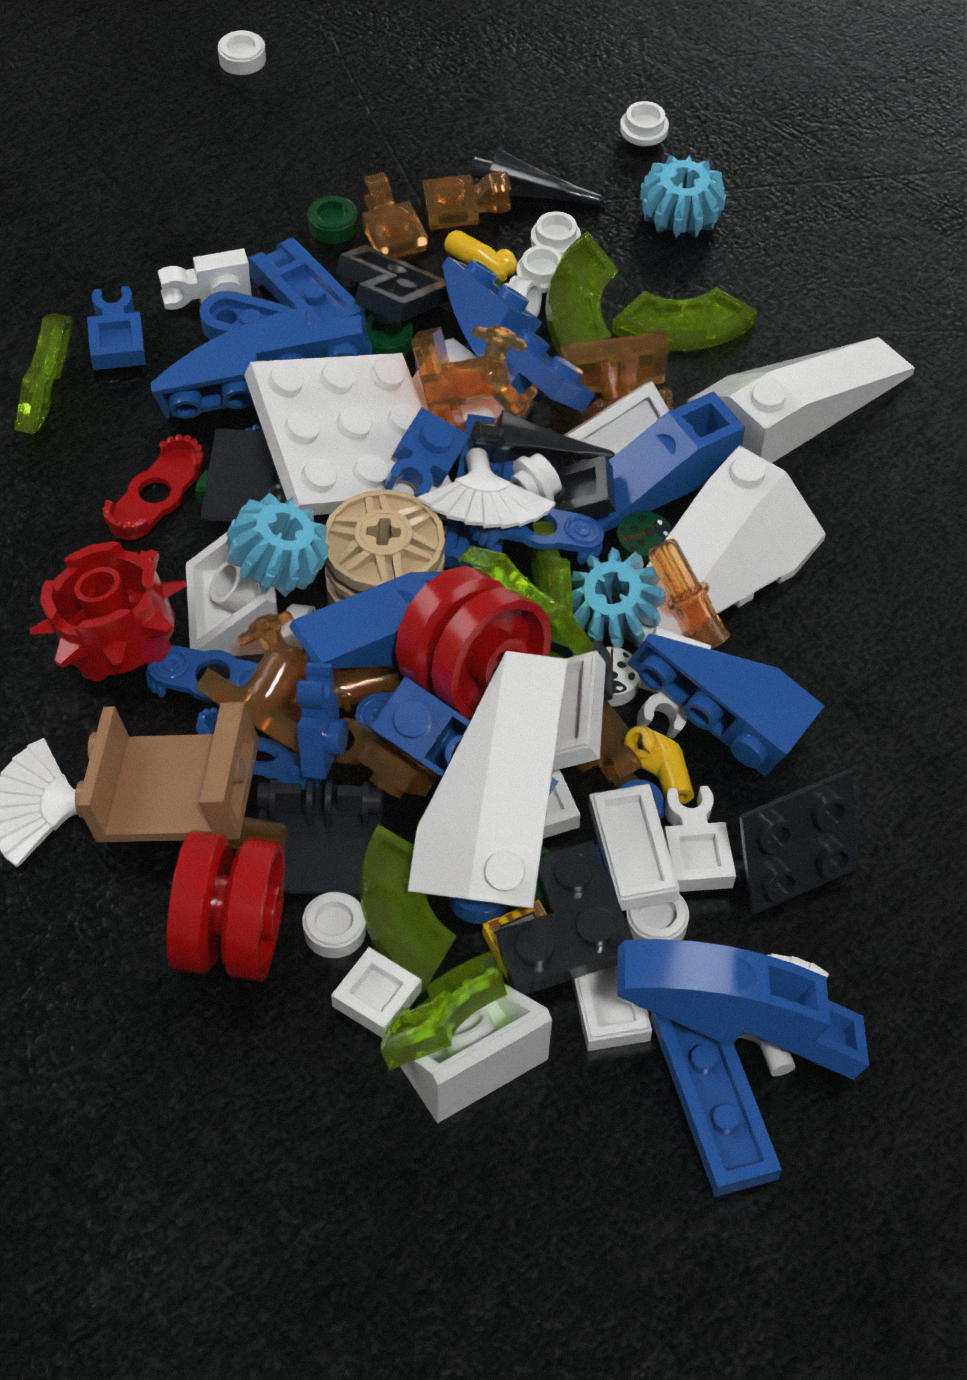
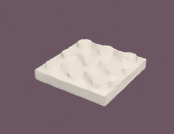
(334, 424)

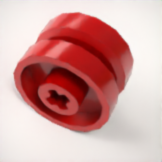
(462, 630)
(226, 905)

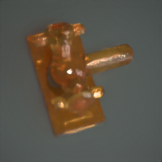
(619, 367)
(466, 381)
(271, 683)

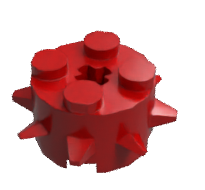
(108, 610)

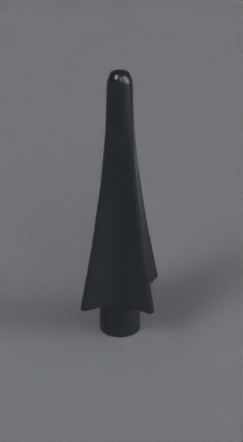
(533, 182)
(517, 437)

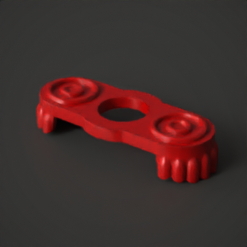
(177, 468)

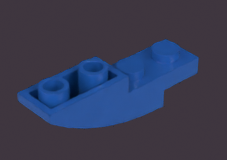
(483, 303)
(215, 371)
(739, 990)

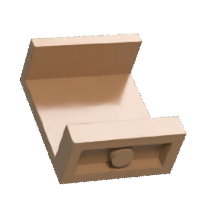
(170, 782)

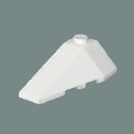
(808, 394)
(742, 534)
(492, 803)

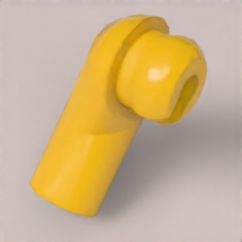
(467, 248)
(662, 759)

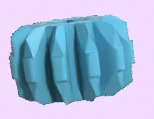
(682, 196)
(277, 544)
(636, 605)

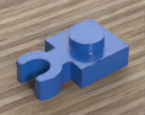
(115, 332)
(426, 452)
(320, 730)

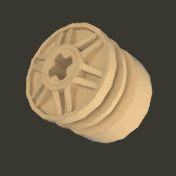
(378, 540)

